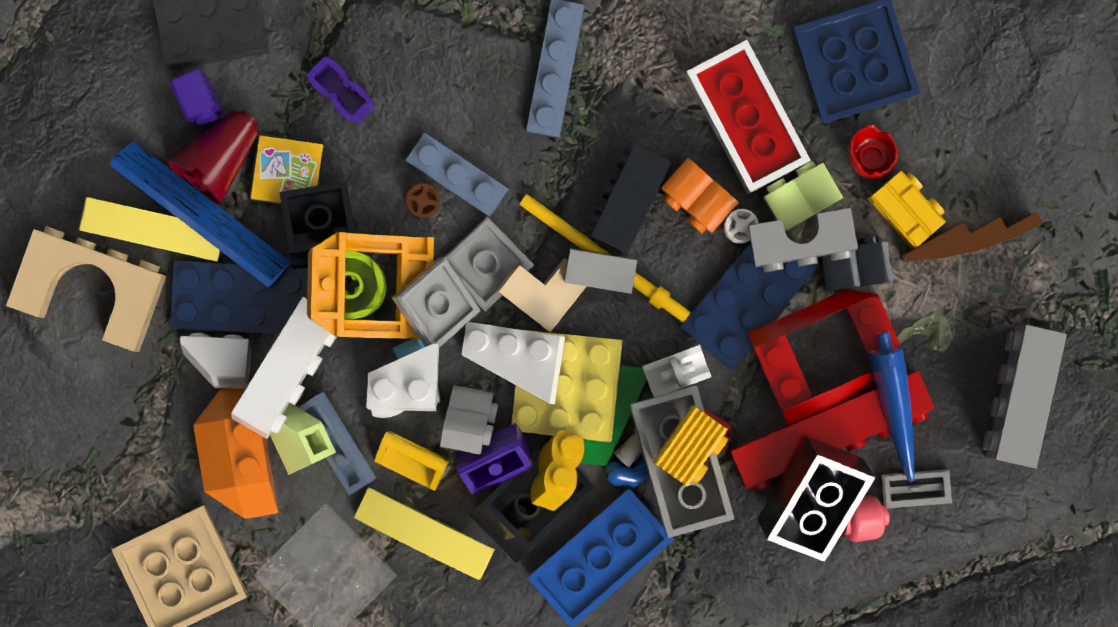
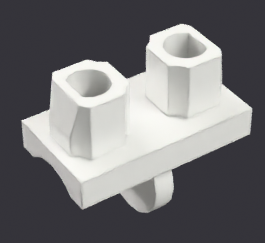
(676, 371)

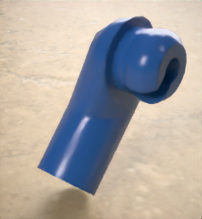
(626, 476)

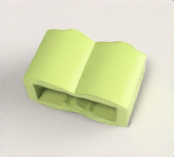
(802, 196)

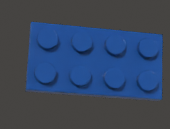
(600, 558)

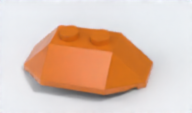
(234, 459)

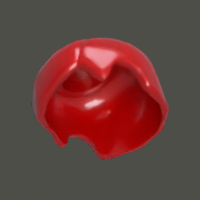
(872, 152)

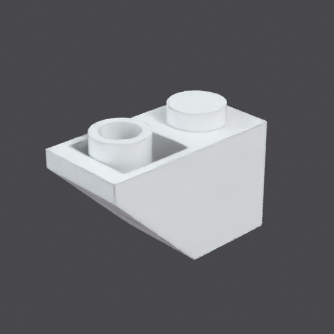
(220, 360)

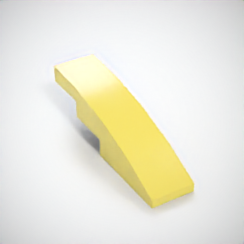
(144, 228)
(424, 533)

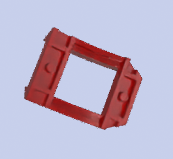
(783, 369)

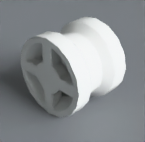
(743, 219)

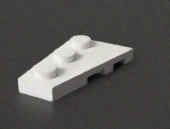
(518, 356)

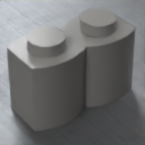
(468, 420)

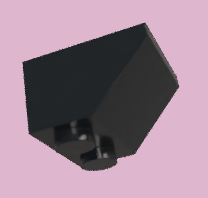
(314, 216)

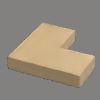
(540, 301)

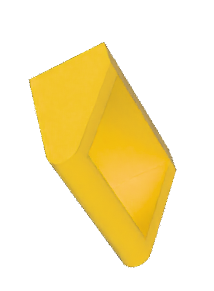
(411, 460)

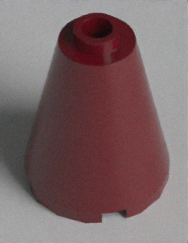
(216, 155)

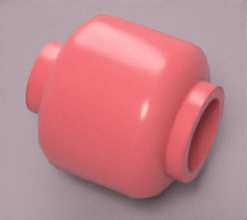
(867, 521)

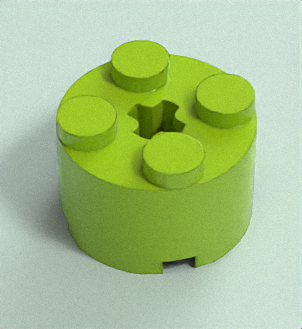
(371, 288)

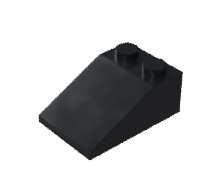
(513, 519)

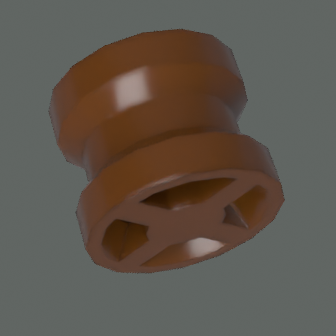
(419, 194)

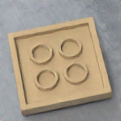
(180, 571)

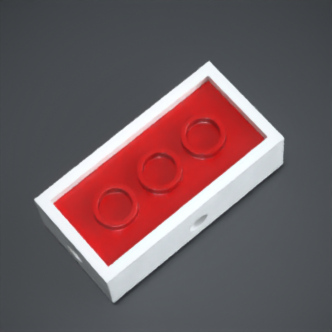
(747, 117)

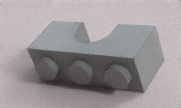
(834, 238)

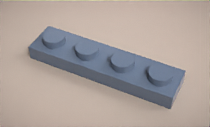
(555, 68)

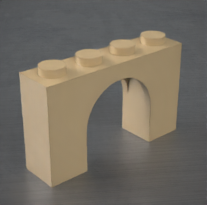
(51, 256)

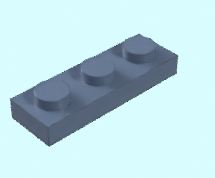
(457, 174)
(347, 461)

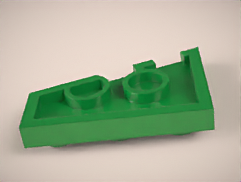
(630, 385)

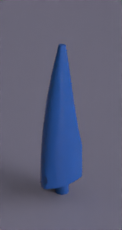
(894, 396)

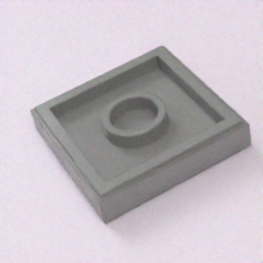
(485, 261)
(436, 303)

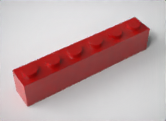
(838, 426)

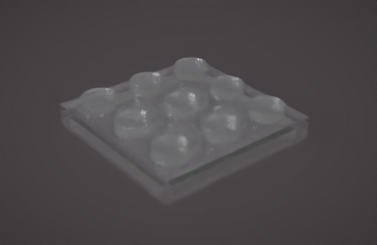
(325, 572)

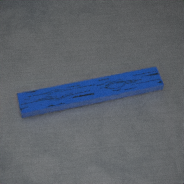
(200, 214)

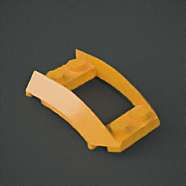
(327, 281)

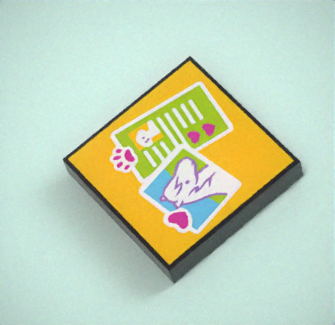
(284, 166)

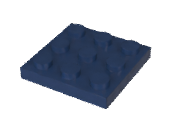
(856, 61)

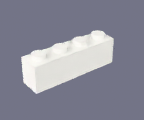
(282, 373)

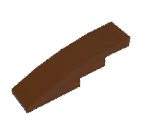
(960, 240)

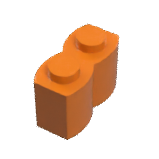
(698, 196)

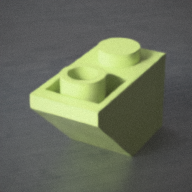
(301, 440)

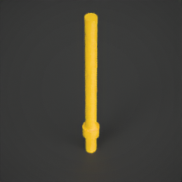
(658, 297)

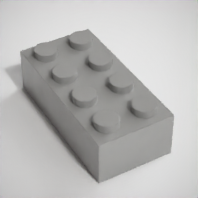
(1024, 396)
(680, 507)

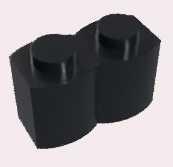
(866, 267)

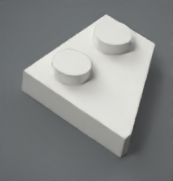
(406, 383)

